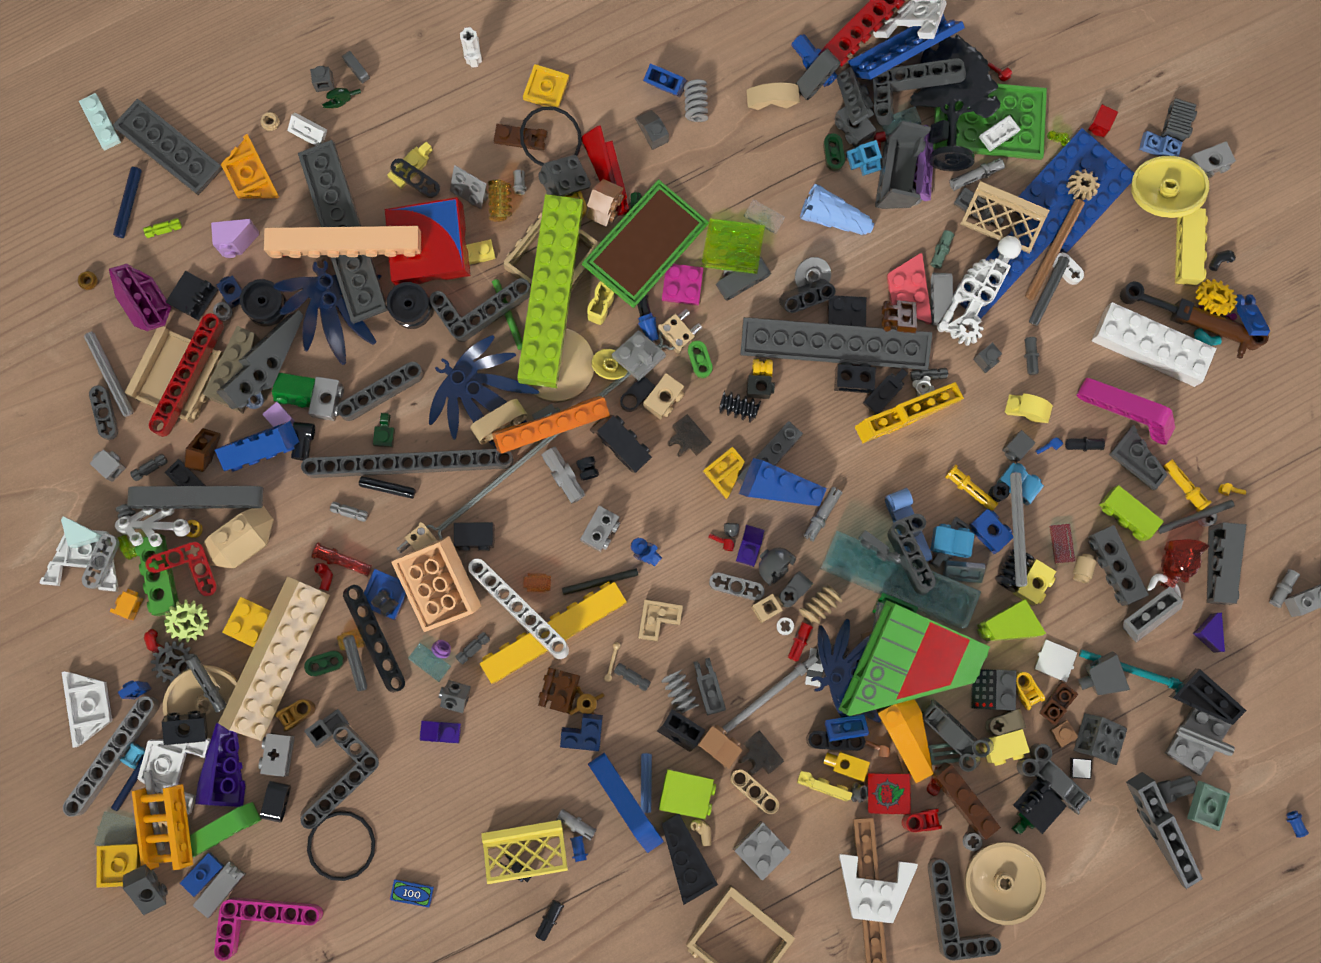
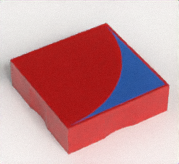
(442, 242)

